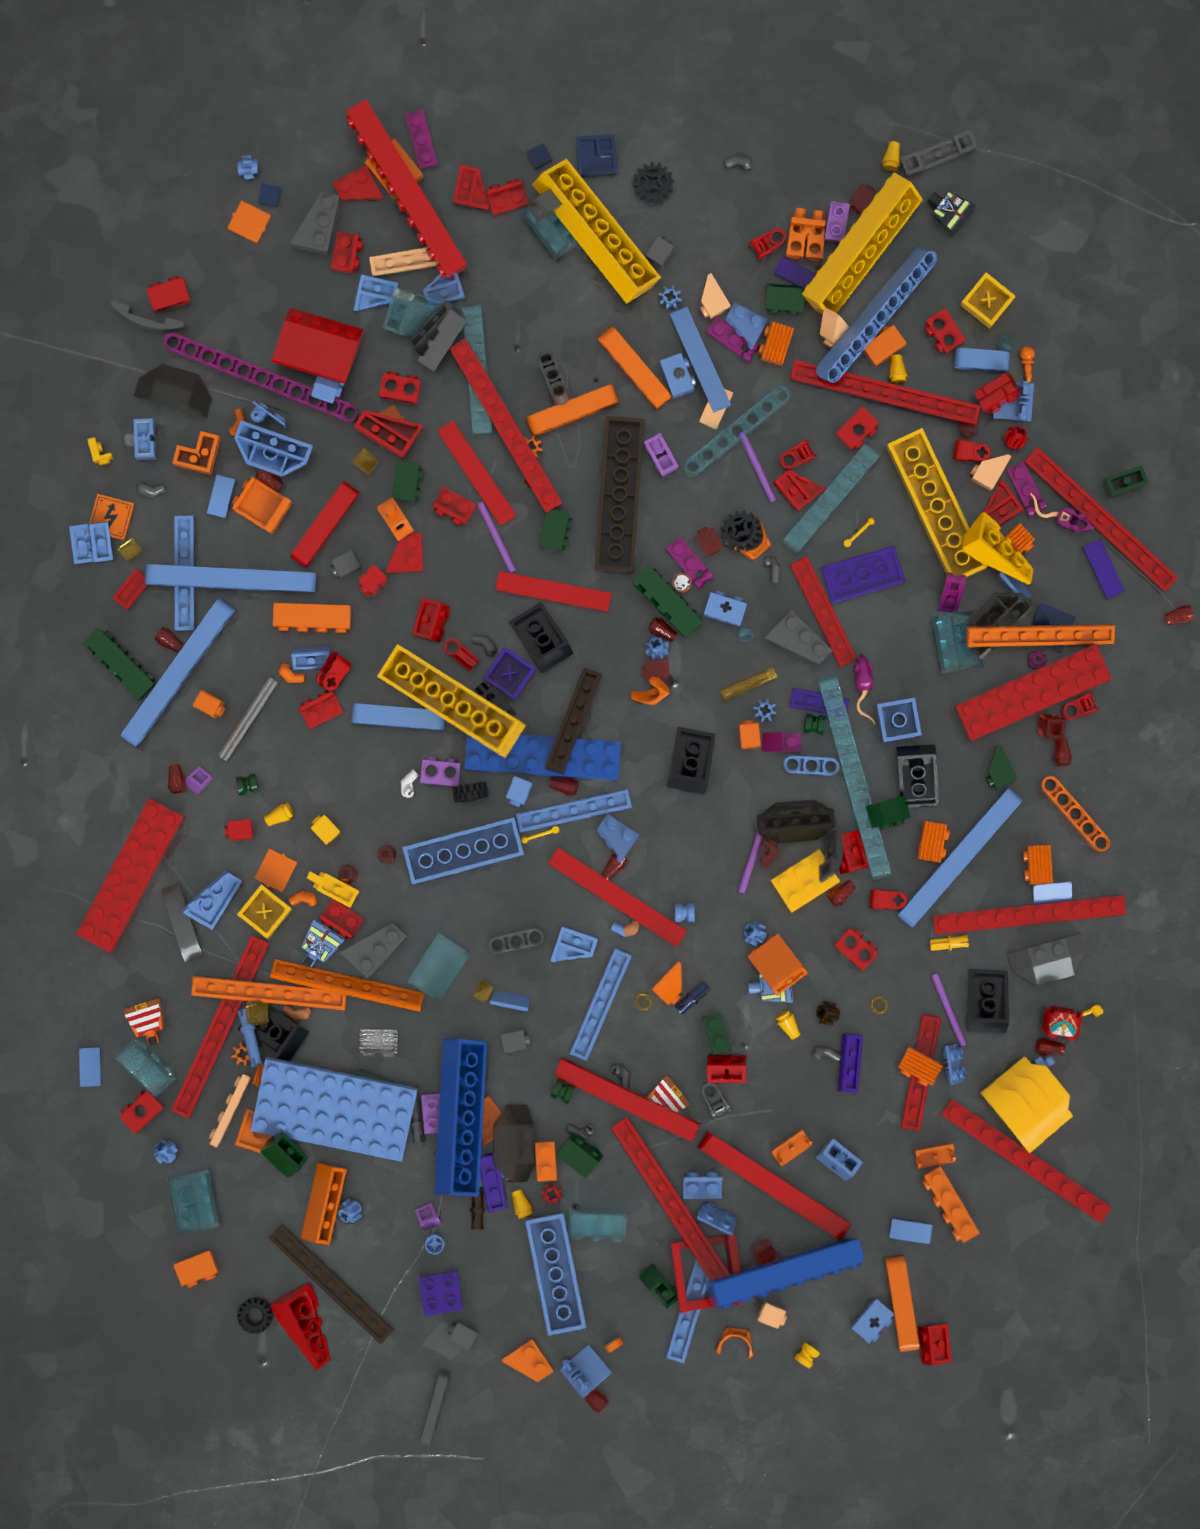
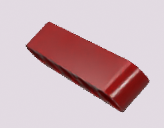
(324, 524)

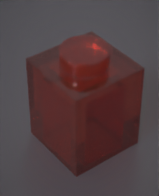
(862, 198)
(708, 541)
(656, 668)
(1051, 726)

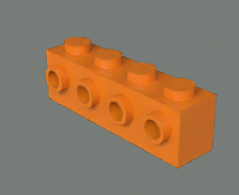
(312, 617)
(323, 1203)
(950, 1203)

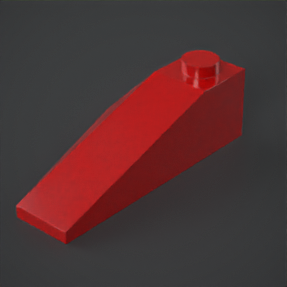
(299, 1318)

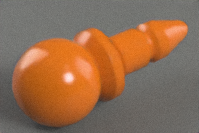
(1027, 354)

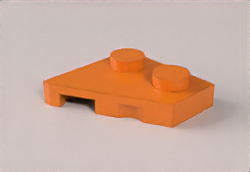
(529, 1361)

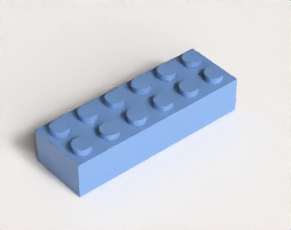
(463, 851)
(555, 1273)

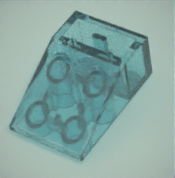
(408, 312)

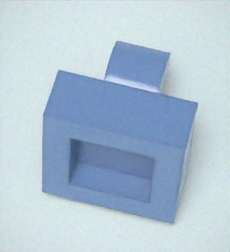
(1047, 1062)

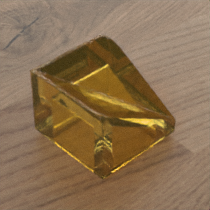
(365, 461)
(130, 550)
(483, 991)
(257, 1012)

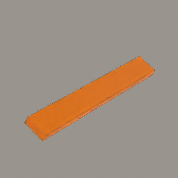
(1040, 635)
(347, 985)
(267, 993)

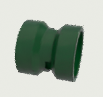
(814, 724)
(251, 781)
(562, 1091)

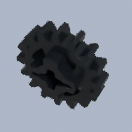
(646, 176)
(739, 523)

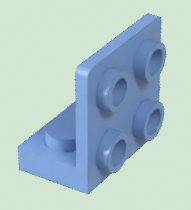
(702, 1186)

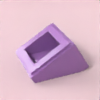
(198, 780)
(427, 1216)

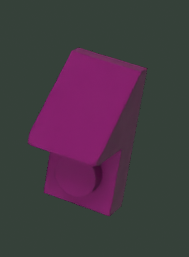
(781, 742)

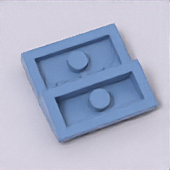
(90, 542)

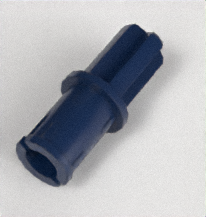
(692, 998)

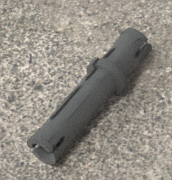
(416, 1121)

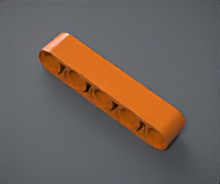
(634, 367)
(572, 410)
(1083, 817)
(902, 1303)

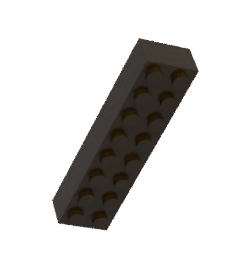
(619, 494)

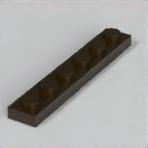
(573, 721)

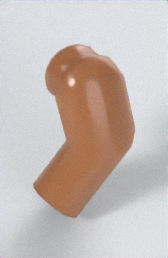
(297, 1015)

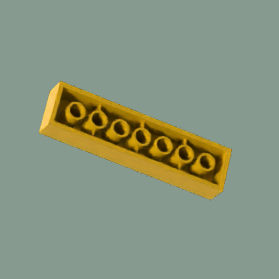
(598, 232)
(863, 245)
(934, 502)
(451, 701)

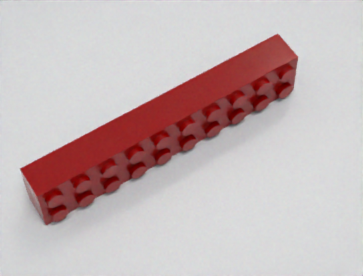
(406, 189)

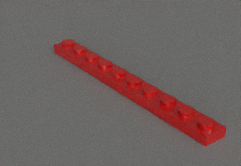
(890, 394)
(505, 425)
(1101, 519)
(1029, 915)
(218, 1031)
(1026, 1161)
(669, 1200)

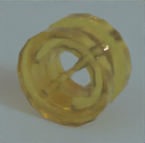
(647, 998)
(875, 1010)

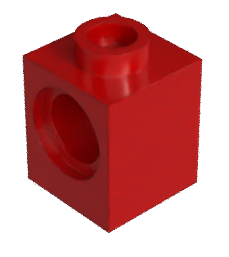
(239, 830)

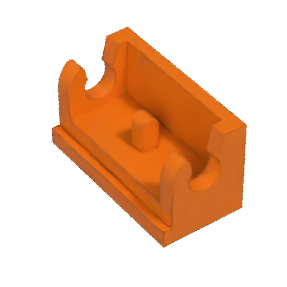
(791, 1147)
(935, 1155)

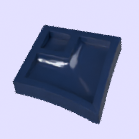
(596, 155)
(1051, 616)

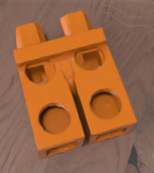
(806, 229)

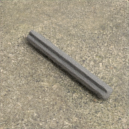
(247, 719)

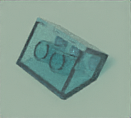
(551, 233)
(951, 642)
(439, 967)
(145, 1067)
(193, 1202)
(597, 1226)

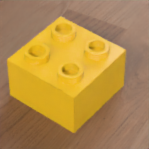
(987, 300)
(265, 911)

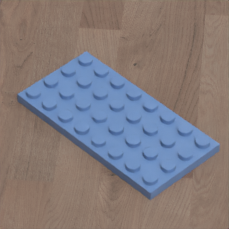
(334, 1109)

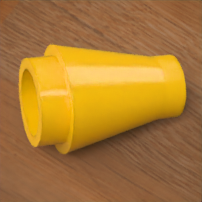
(891, 159)
(897, 370)
(279, 814)
(788, 1024)
(521, 1204)

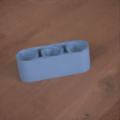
(981, 360)
(820, 765)

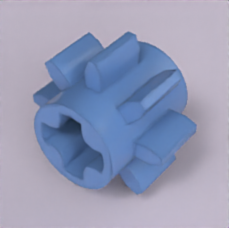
(248, 167)
(673, 301)
(657, 648)
(759, 713)
(755, 933)
(165, 1151)
(350, 1211)

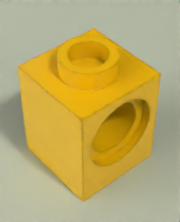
(325, 829)

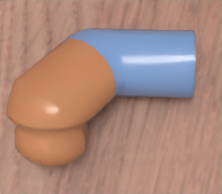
(626, 931)

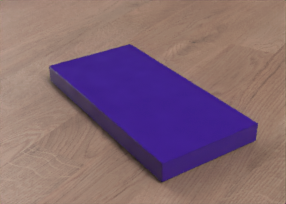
(863, 574)

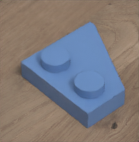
(444, 289)
(373, 292)
(746, 323)
(617, 836)
(573, 945)

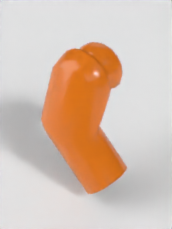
(239, 414)
(289, 676)
(304, 896)

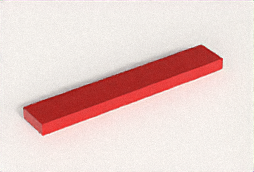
(476, 473)
(553, 591)
(823, 611)
(917, 1092)

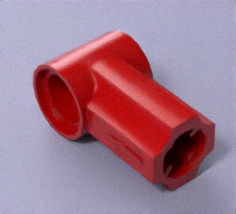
(462, 655)

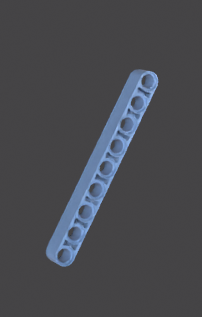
(876, 314)
(230, 578)
(177, 672)
(960, 857)

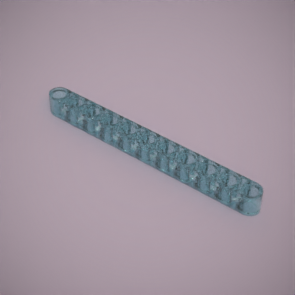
(853, 775)

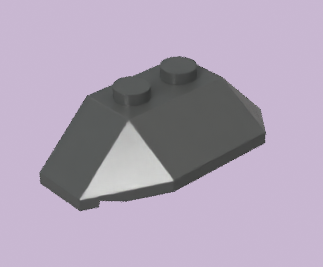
(1049, 960)

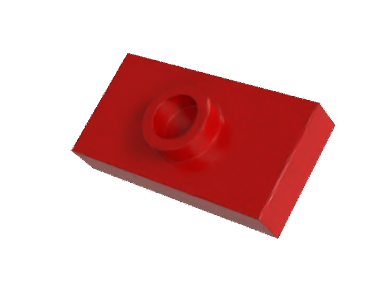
(130, 589)

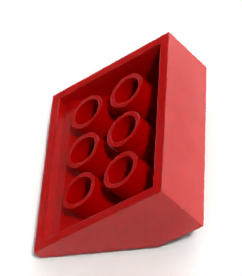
(317, 345)

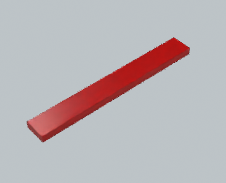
(617, 897)
(627, 1099)

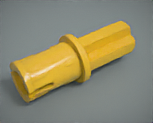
(949, 943)

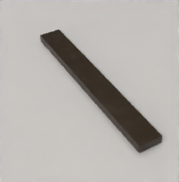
(331, 1284)

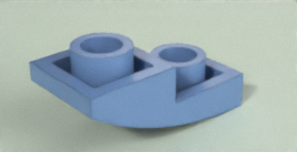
(221, 495)
(911, 1231)

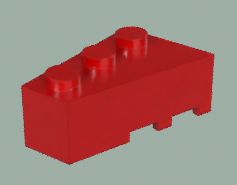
(388, 432)

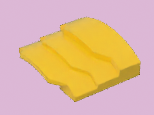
(1029, 1102)

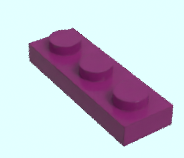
(421, 139)

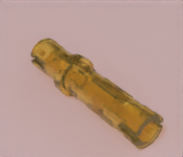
(748, 683)

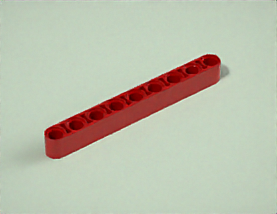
(774, 1186)

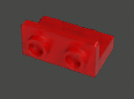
(507, 197)
(346, 251)
(454, 506)
(431, 620)
(321, 709)
(853, 853)
(342, 919)
(934, 1344)

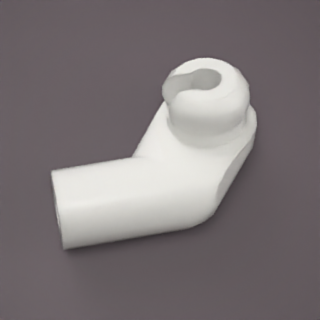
(407, 785)

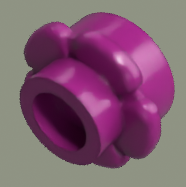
(1032, 659)

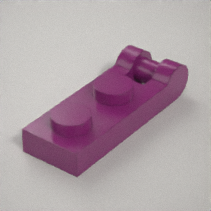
(729, 338)
(1024, 486)
(689, 562)
(952, 592)

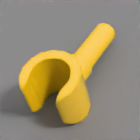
(1096, 1010)

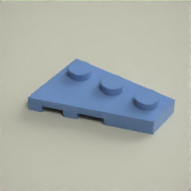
(213, 900)

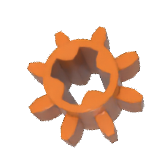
(535, 445)
(240, 1059)

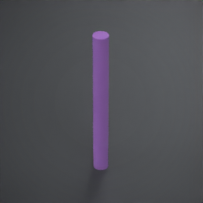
(758, 468)
(496, 537)
(750, 863)
(948, 1009)

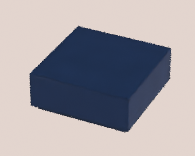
(539, 155)
(269, 195)

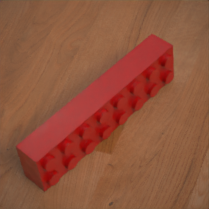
(1032, 692)
(130, 875)

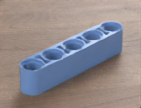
(396, 717)

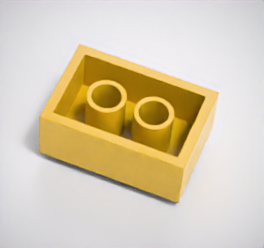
(801, 882)

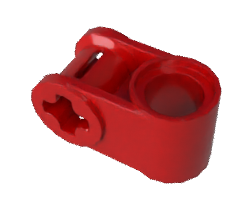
(767, 243)
(968, 450)
(800, 454)
(334, 670)
(1082, 705)
(884, 899)

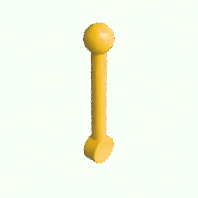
(847, 543)
(524, 839)

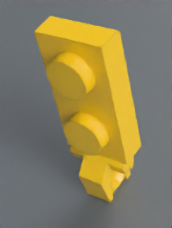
(334, 888)

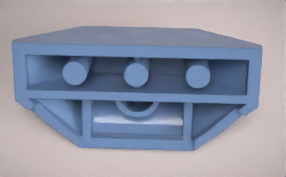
(270, 449)

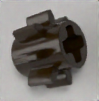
(828, 1013)

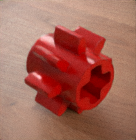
(1015, 437)
(554, 1198)

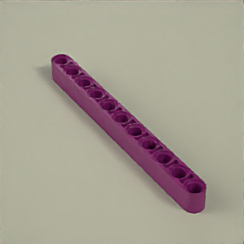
(254, 371)

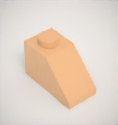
(713, 299)
(832, 327)
(713, 419)
(989, 471)
(771, 1314)

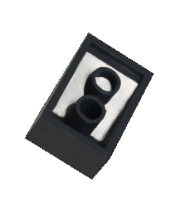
(541, 637)
(691, 760)
(918, 775)
(988, 1001)
(280, 1035)

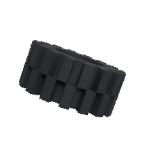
(470, 792)
(243, 1315)

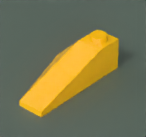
(990, 547)

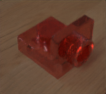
(969, 430)
(768, 857)
(764, 1252)

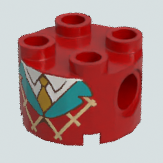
(1062, 1022)

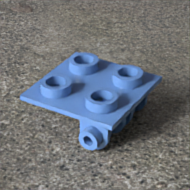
(1021, 408)
(261, 413)
(954, 1058)
(717, 1218)
(585, 1371)

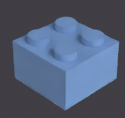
(898, 720)

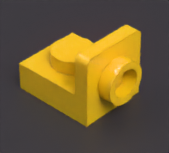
(96, 448)

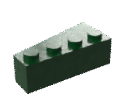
(667, 602)
(119, 664)

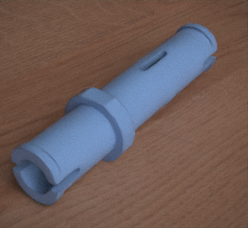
(250, 1039)

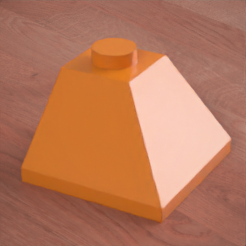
(670, 985)

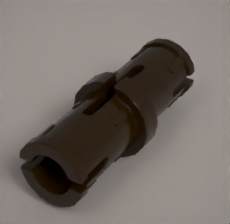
(477, 1211)

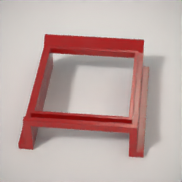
(733, 1267)

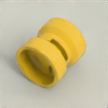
(807, 1355)

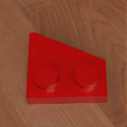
(357, 186)
(470, 189)
(797, 489)
(1003, 504)
(407, 555)

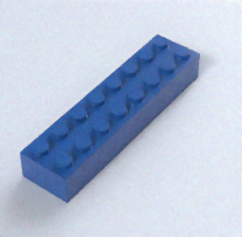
(530, 754)
(460, 1117)
(785, 1271)

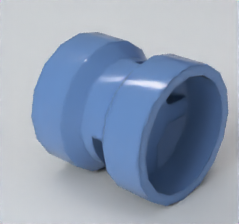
(684, 912)
(434, 1244)

